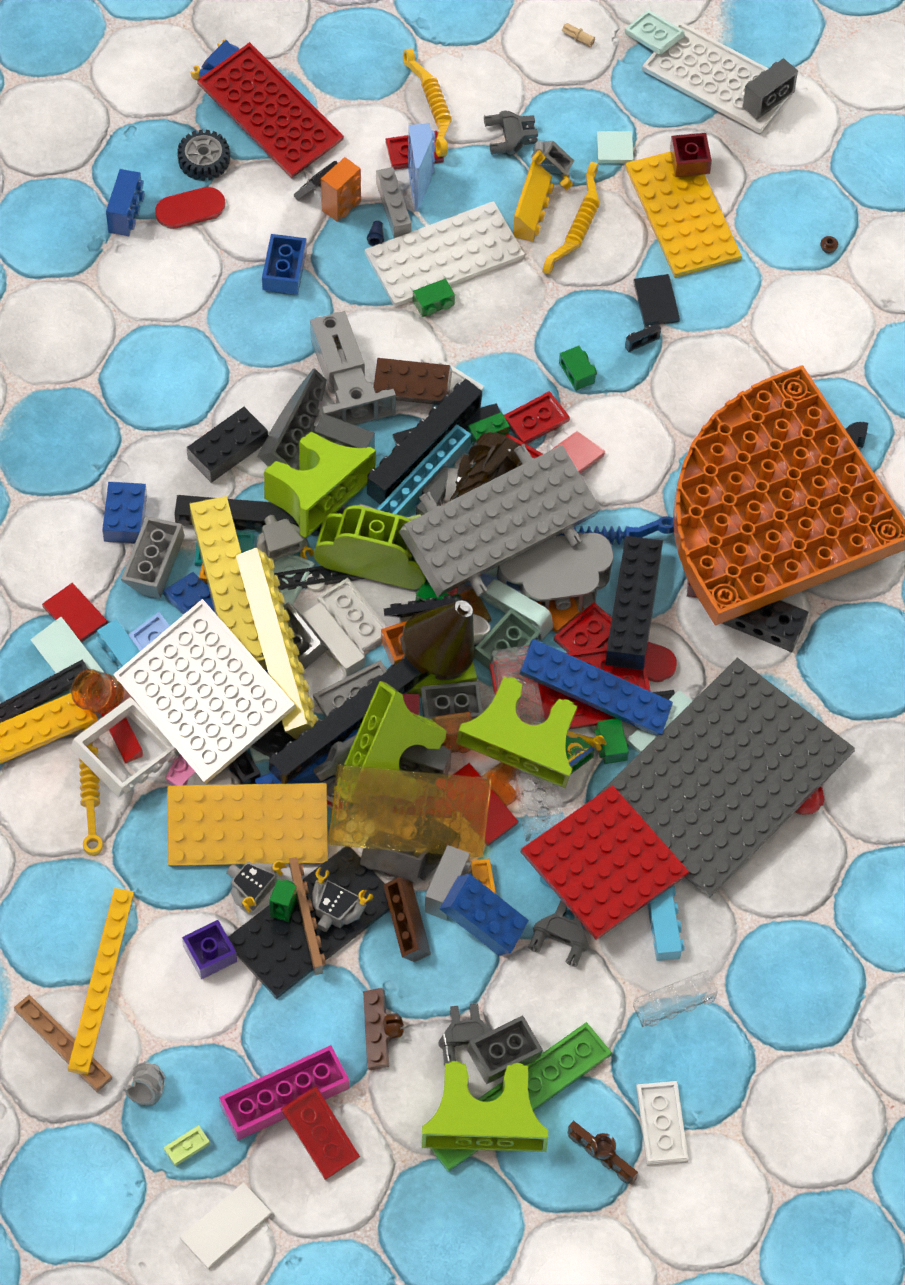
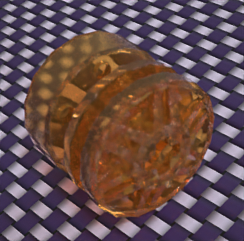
(97, 691)

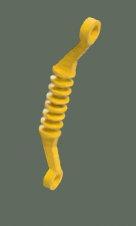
(434, 98)
(580, 223)
(90, 799)

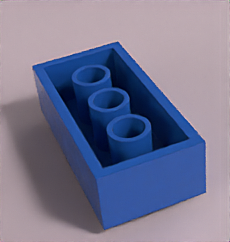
(484, 914)

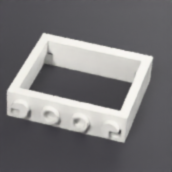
(138, 715)

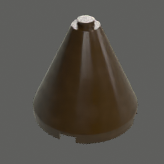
(441, 640)

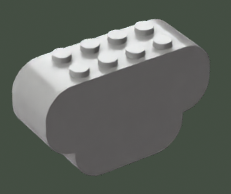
(562, 571)

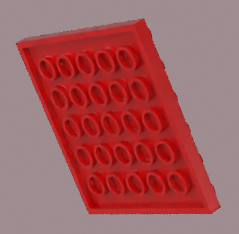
(604, 862)

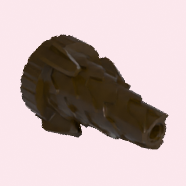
(487, 459)

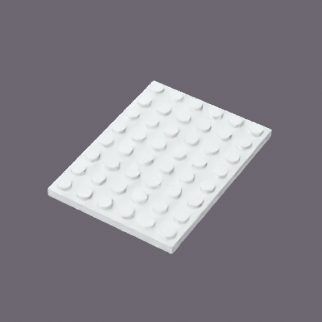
(204, 691)

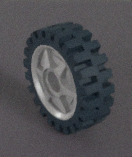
(203, 155)

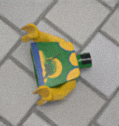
(581, 748)

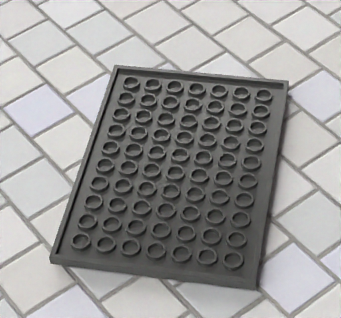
(729, 773)

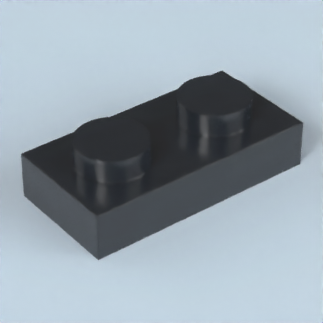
(638, 339)

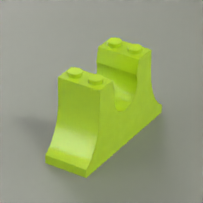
(324, 483)
(390, 730)
(527, 747)
(480, 1125)

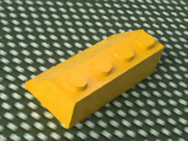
(532, 203)

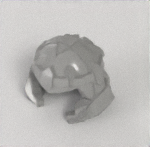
(147, 1084)

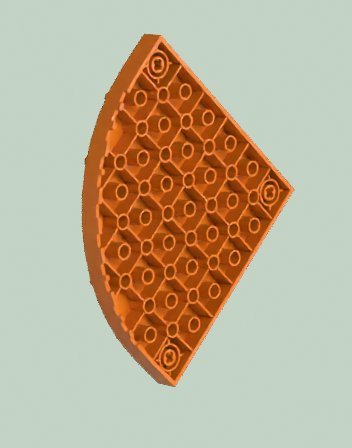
(777, 500)

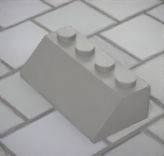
(153, 556)

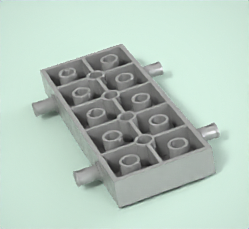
(499, 520)

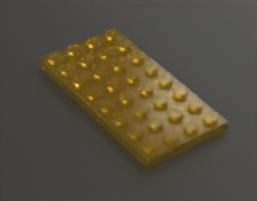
(409, 810)

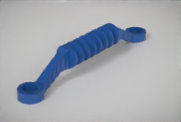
(642, 531)

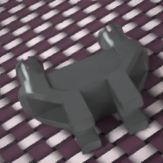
(516, 129)
(337, 755)
(561, 930)
(461, 1032)

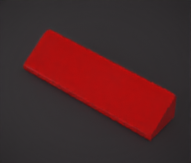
(125, 740)

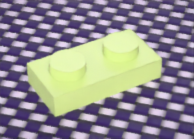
(186, 1145)

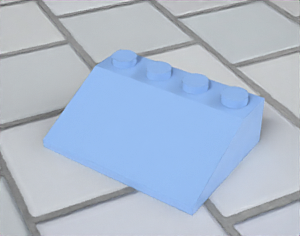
(420, 160)

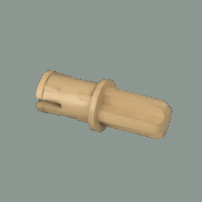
(578, 34)

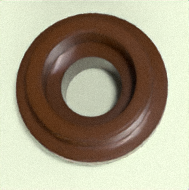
(829, 248)

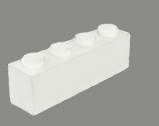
(339, 644)

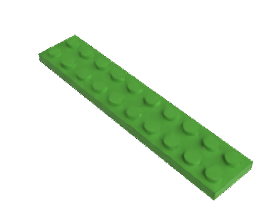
(546, 1078)

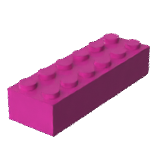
(260, 1101)

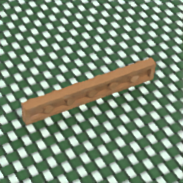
(309, 923)
(58, 1038)

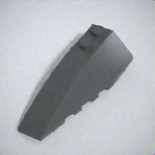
(294, 422)

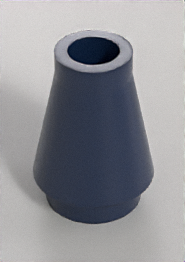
(376, 234)

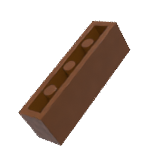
(407, 919)

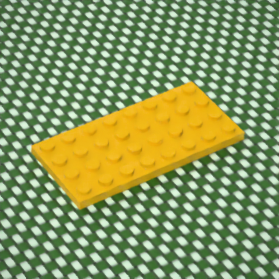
(683, 216)
(247, 824)

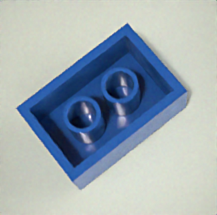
(125, 202)
(284, 264)
(124, 511)

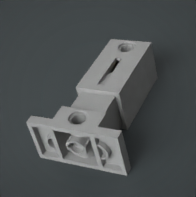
(345, 373)

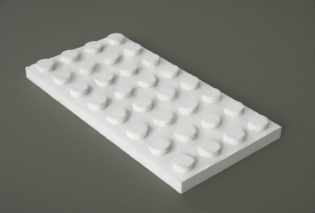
(710, 75)
(447, 249)

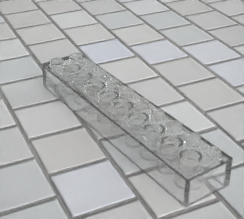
(537, 798)

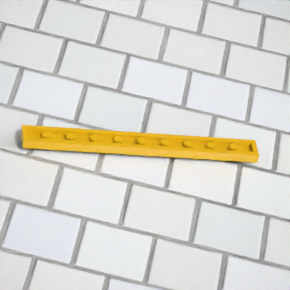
(101, 982)

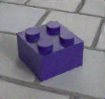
(209, 949)

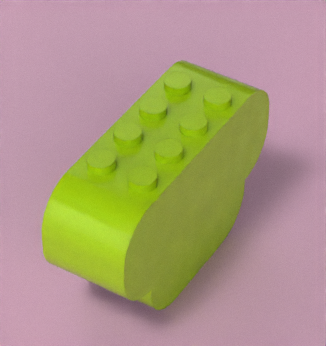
(368, 546)

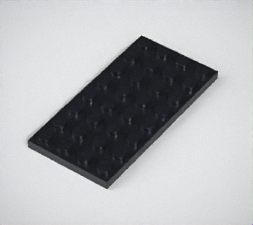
(279, 949)

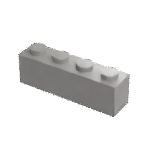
(393, 202)

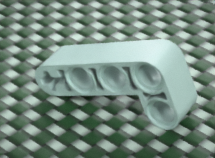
(505, 598)

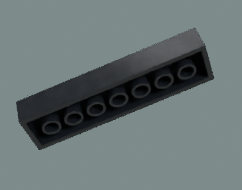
(405, 457)
(634, 603)

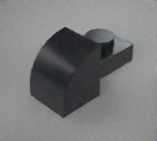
(858, 432)

